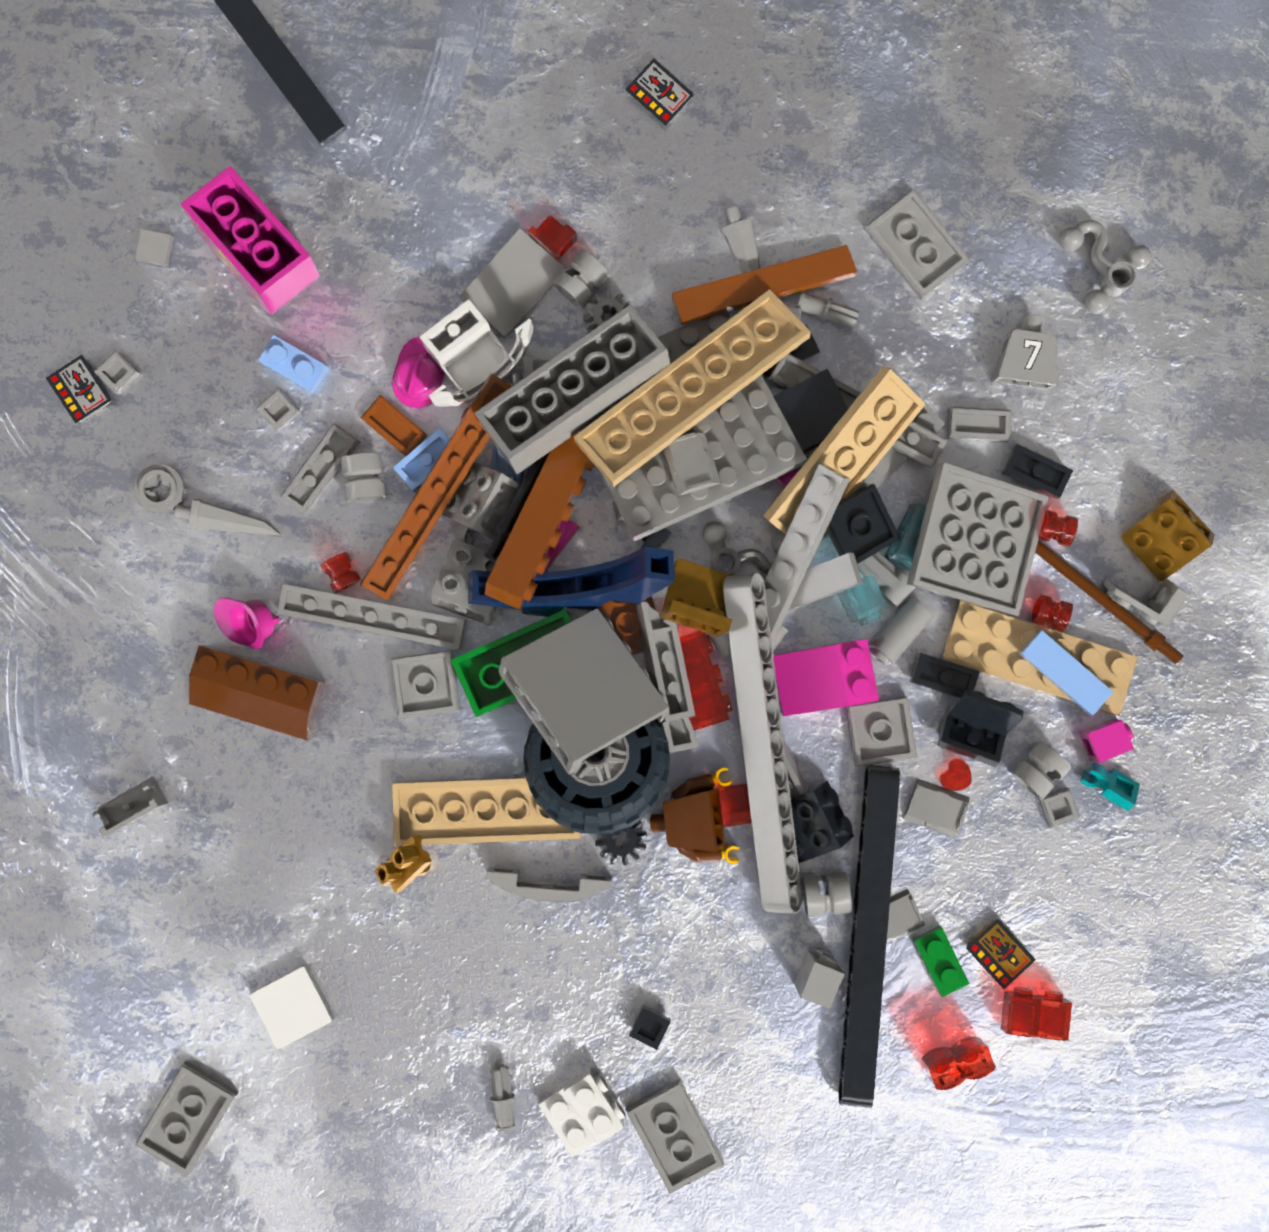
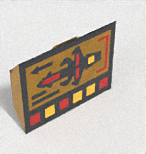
(1000, 953)

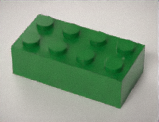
(480, 667)

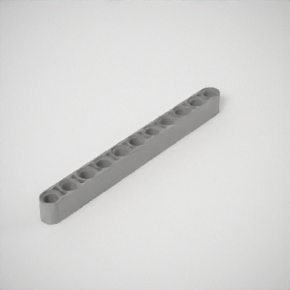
(763, 743)

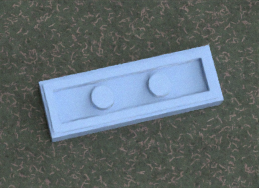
(1066, 672)

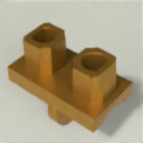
(404, 865)

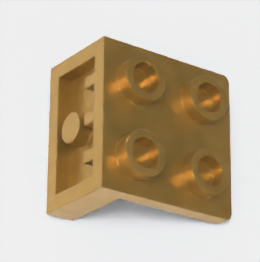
(1168, 537)
(697, 599)

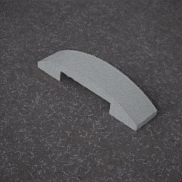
(509, 881)

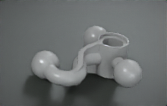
(1137, 258)
(716, 533)

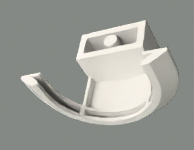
(470, 353)

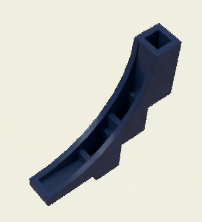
(590, 587)

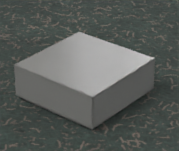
(154, 247)
(117, 372)
(278, 410)
(1059, 807)

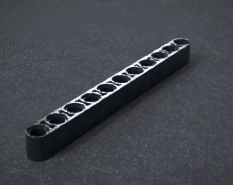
(869, 936)

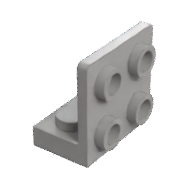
(482, 499)
(452, 582)
(1164, 602)

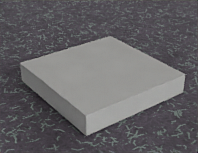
(425, 684)
(881, 731)

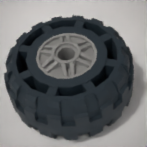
(603, 793)

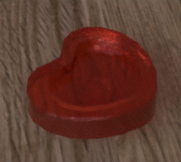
(956, 776)

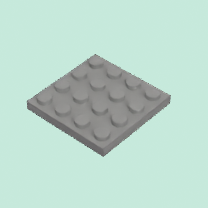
(977, 539)

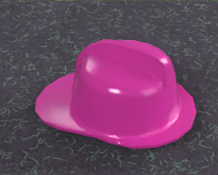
(416, 375)
(245, 621)

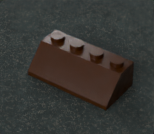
(254, 691)

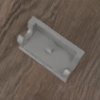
(130, 807)

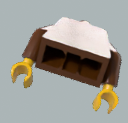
(695, 820)

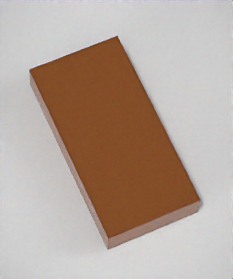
(393, 426)

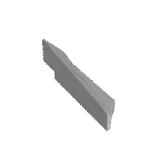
(668, 674)

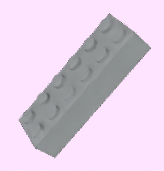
(573, 389)

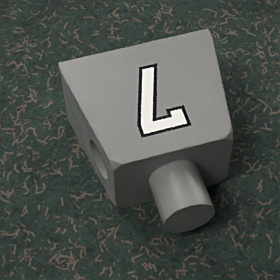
(1028, 357)

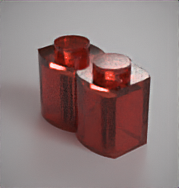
(1036, 1015)
(964, 1060)

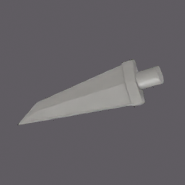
(742, 240)
(215, 518)

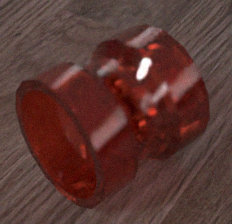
(1058, 528)
(340, 572)
(1051, 613)

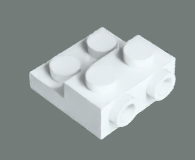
(583, 1112)

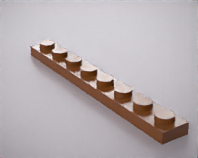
(432, 496)

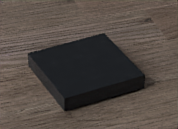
(812, 408)
(862, 524)

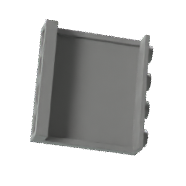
(582, 688)

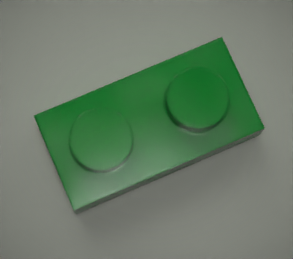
(940, 961)

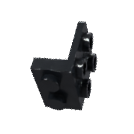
(978, 727)
(819, 822)

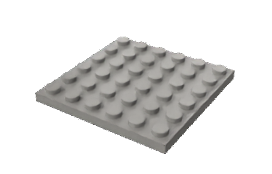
(744, 436)

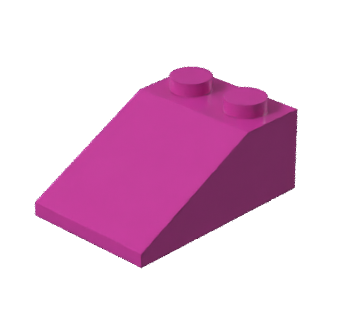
(825, 677)

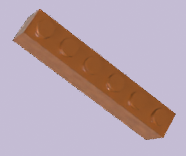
(539, 525)

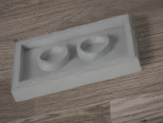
(917, 244)
(512, 283)
(186, 1118)
(675, 1136)

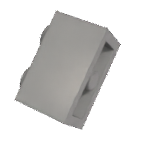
(819, 978)

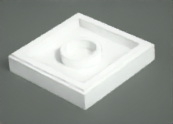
(291, 1007)

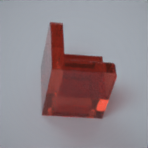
(553, 237)
(734, 805)

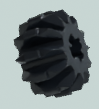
(626, 847)

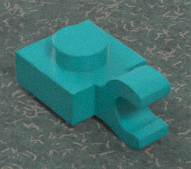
(1115, 785)

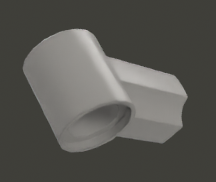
(891, 580)

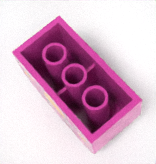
(250, 240)

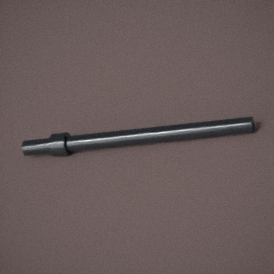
(503, 528)

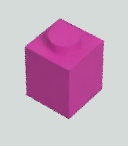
(1107, 740)

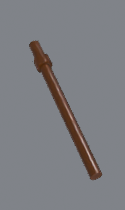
(1152, 638)

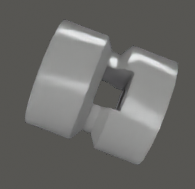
(581, 279)
(362, 476)
(1041, 770)
(837, 895)

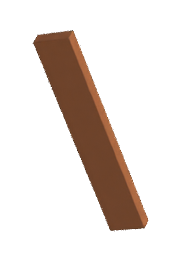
(781, 279)

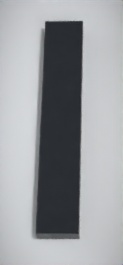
(283, 69)

